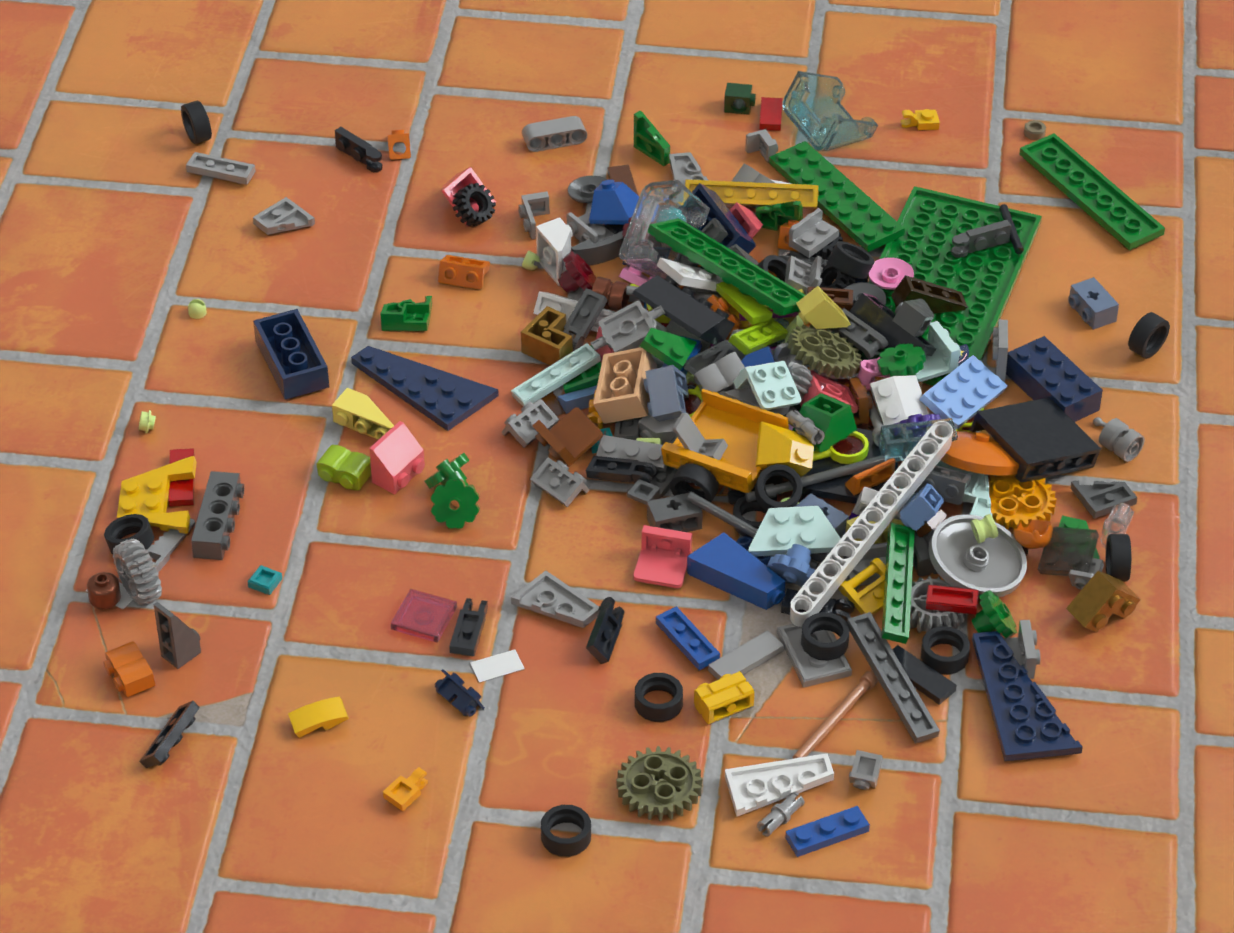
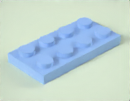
(964, 392)

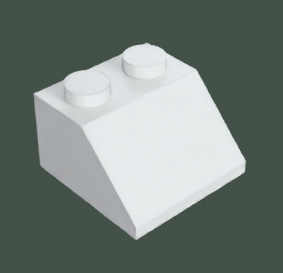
(553, 244)
(897, 398)

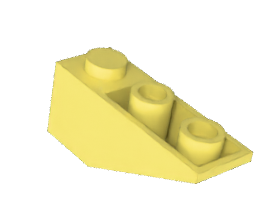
(360, 414)

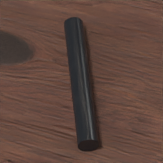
(1014, 237)

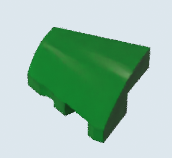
(777, 214)
(406, 315)

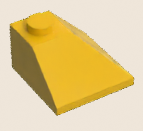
(783, 447)

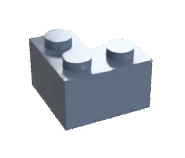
(667, 392)

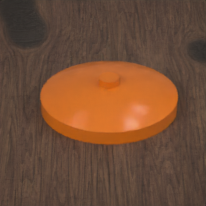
(979, 454)

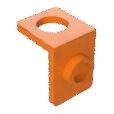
(399, 136)

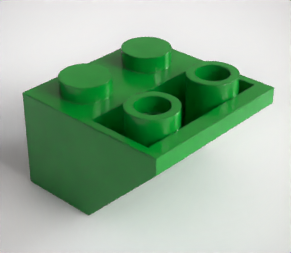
(831, 417)

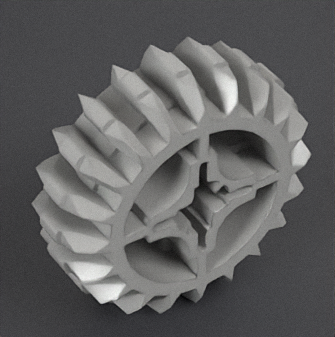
(137, 571)
(927, 619)

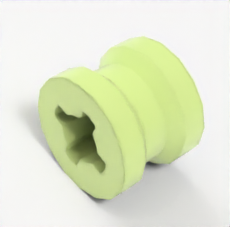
(984, 528)

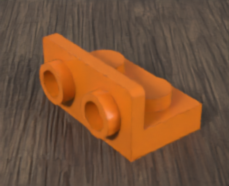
(462, 271)

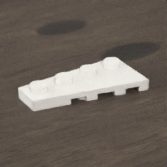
(689, 275)
(773, 781)

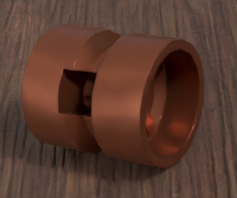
(614, 293)

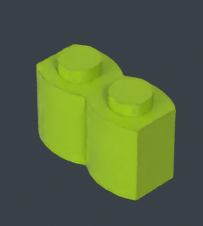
(344, 467)

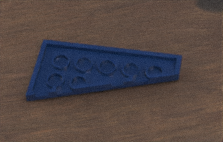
(1019, 708)

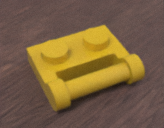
(872, 597)

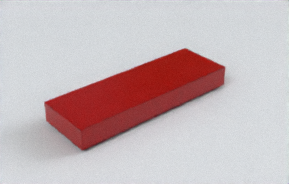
(181, 491)

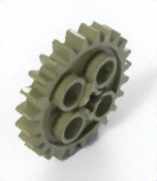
(824, 351)
(659, 783)

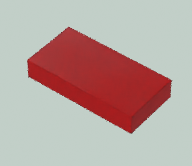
(771, 113)
(952, 599)

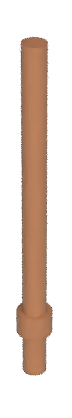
(866, 683)

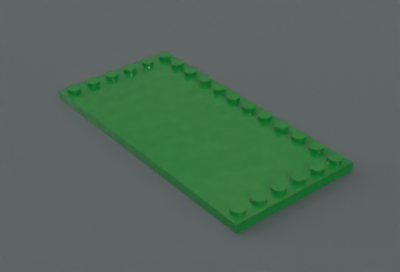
(981, 276)

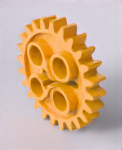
(1020, 502)

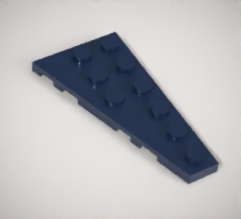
(433, 392)

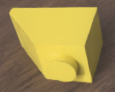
(821, 311)

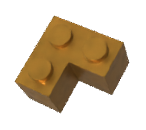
(545, 337)
(1101, 599)

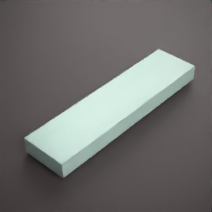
(556, 375)

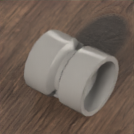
(1122, 440)

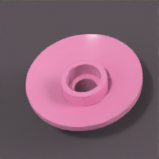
(889, 272)

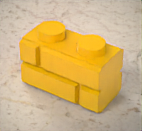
(723, 697)

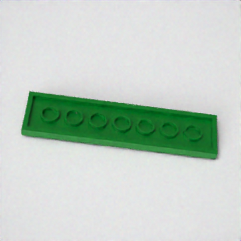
(1092, 191)
(838, 196)
(727, 265)

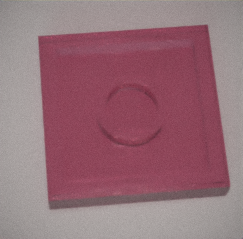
(423, 615)

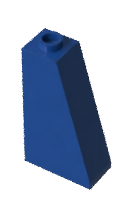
(736, 571)

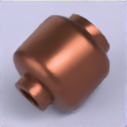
(103, 590)

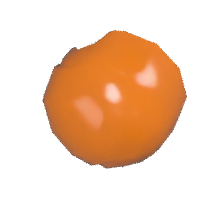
(1035, 535)

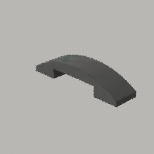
(601, 251)
(659, 486)

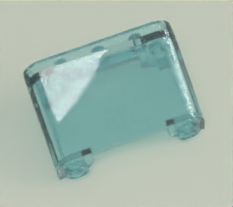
(817, 112)

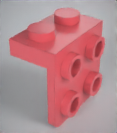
(663, 557)

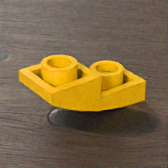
(317, 714)

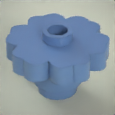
(793, 566)

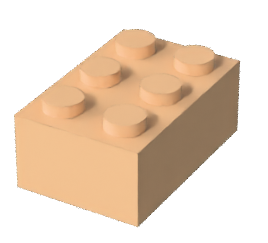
(621, 385)

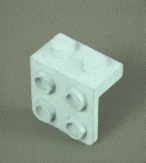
(944, 358)
(770, 384)

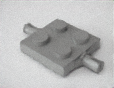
(626, 327)

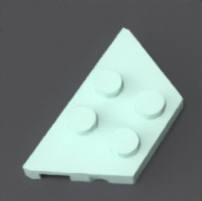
(794, 526)

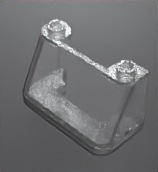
(657, 204)

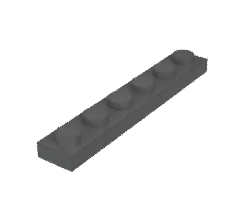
(893, 678)

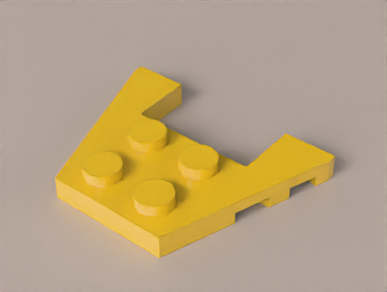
(149, 494)

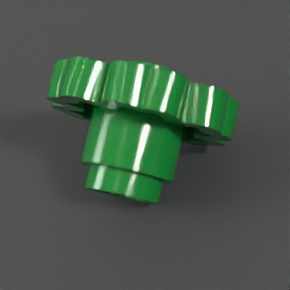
(901, 360)
(448, 470)
(466, 497)
(994, 616)

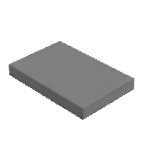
(808, 669)

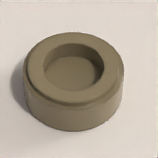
(1034, 130)

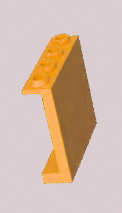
(739, 426)

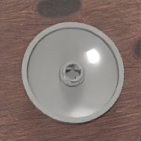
(983, 566)

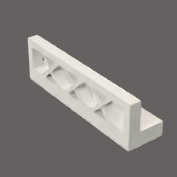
(565, 306)

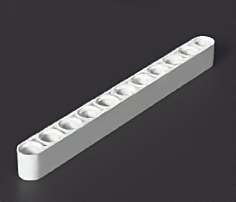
(870, 532)

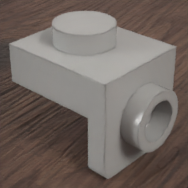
(761, 142)
(1080, 579)
(865, 770)

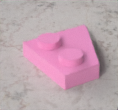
(634, 276)

